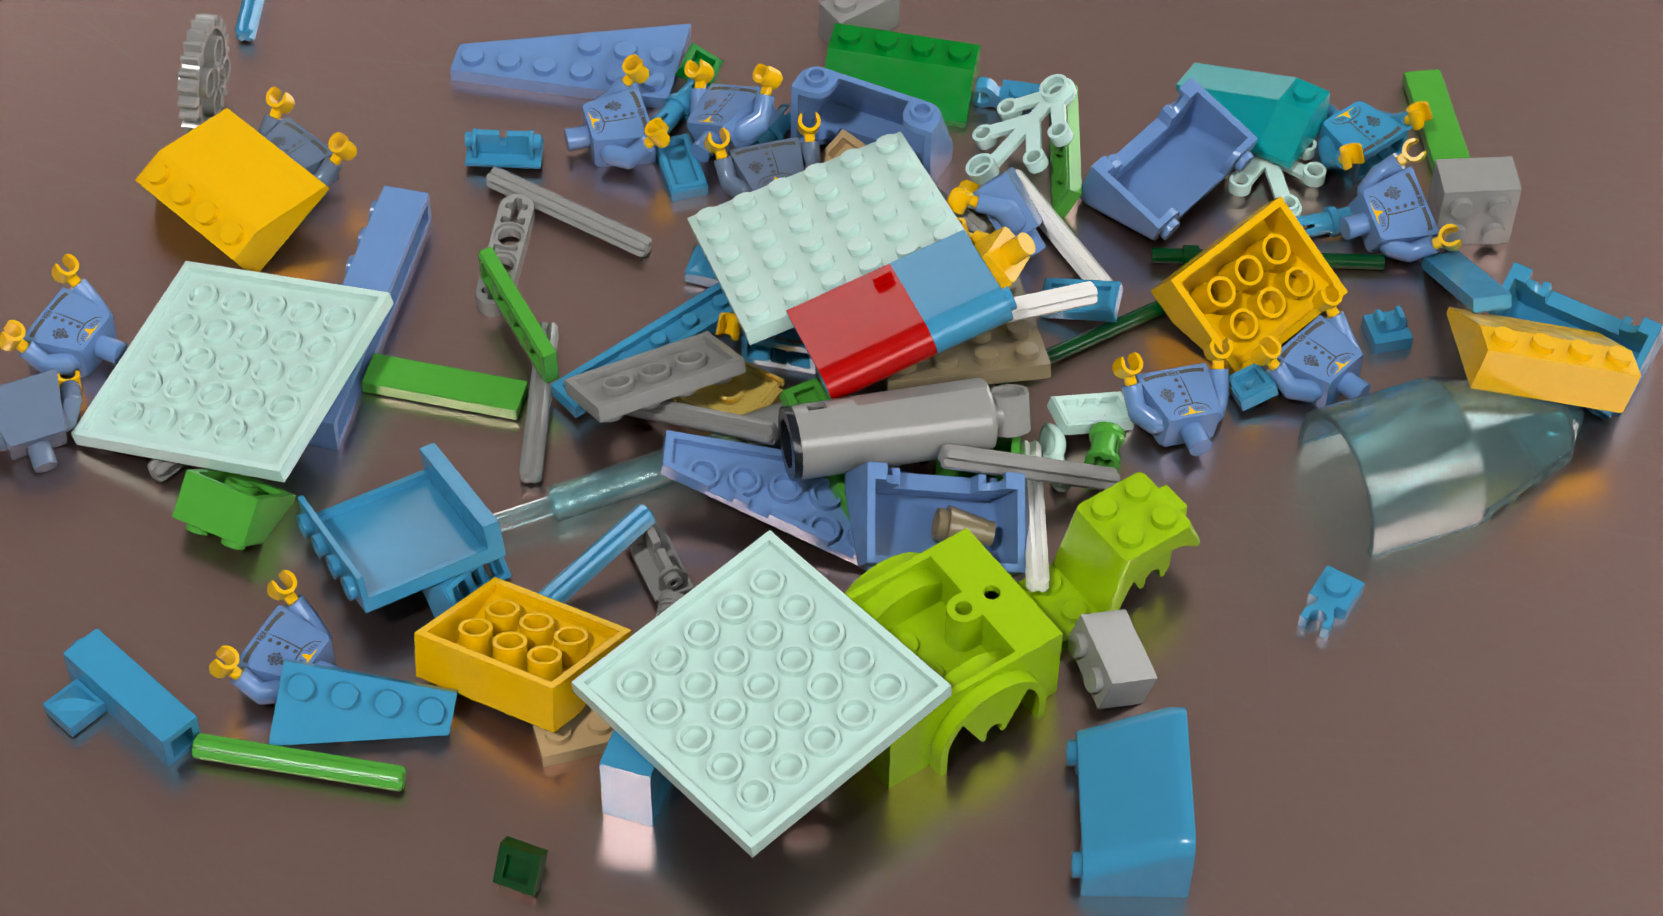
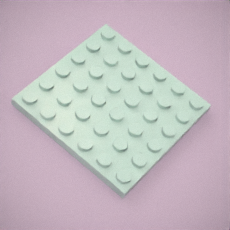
(820, 230)
(233, 370)
(761, 691)

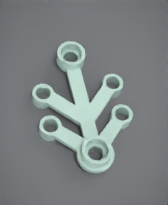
(1052, 97)
(1276, 179)

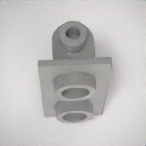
(659, 562)

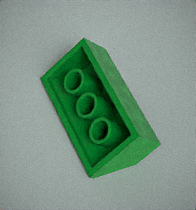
(910, 64)

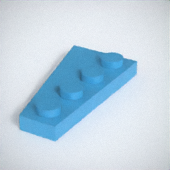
(346, 705)

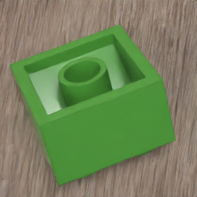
(230, 506)

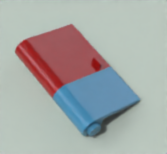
(901, 315)

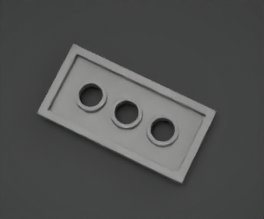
(654, 377)

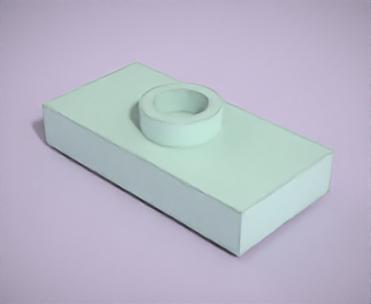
(1080, 412)

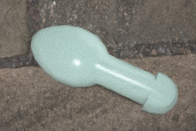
(1053, 446)

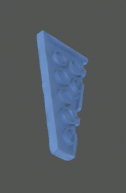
(577, 63)
(757, 484)

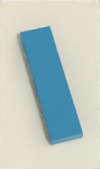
(1467, 282)

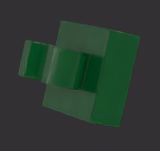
(520, 866)

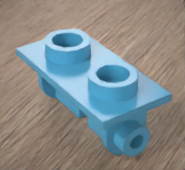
(517, 150)

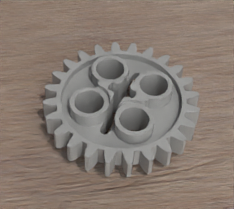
(203, 71)

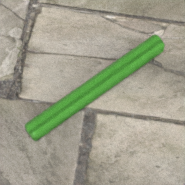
(299, 762)

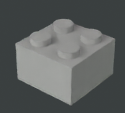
(1476, 197)

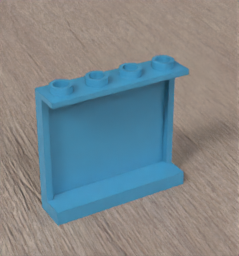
(404, 534)

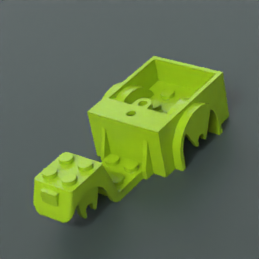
(996, 635)

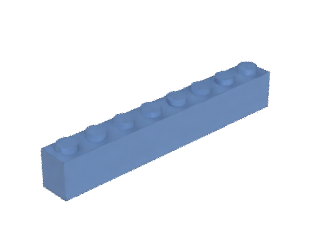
(381, 264)

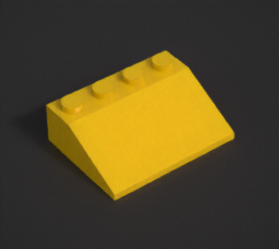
(233, 188)
(1249, 285)
(1544, 361)
(515, 651)

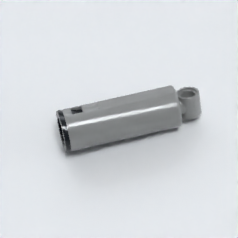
(898, 425)

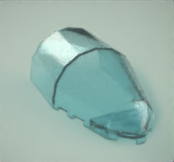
(1445, 453)

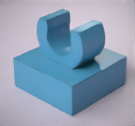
(1387, 331)

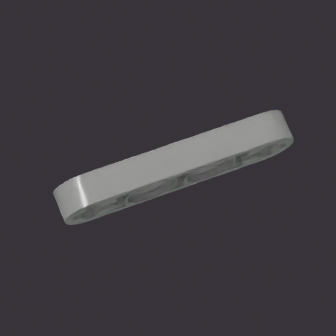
(509, 255)

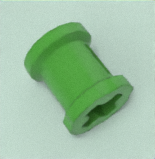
(1105, 444)

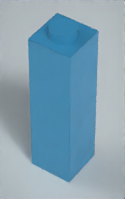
(133, 697)

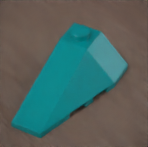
(1276, 108)

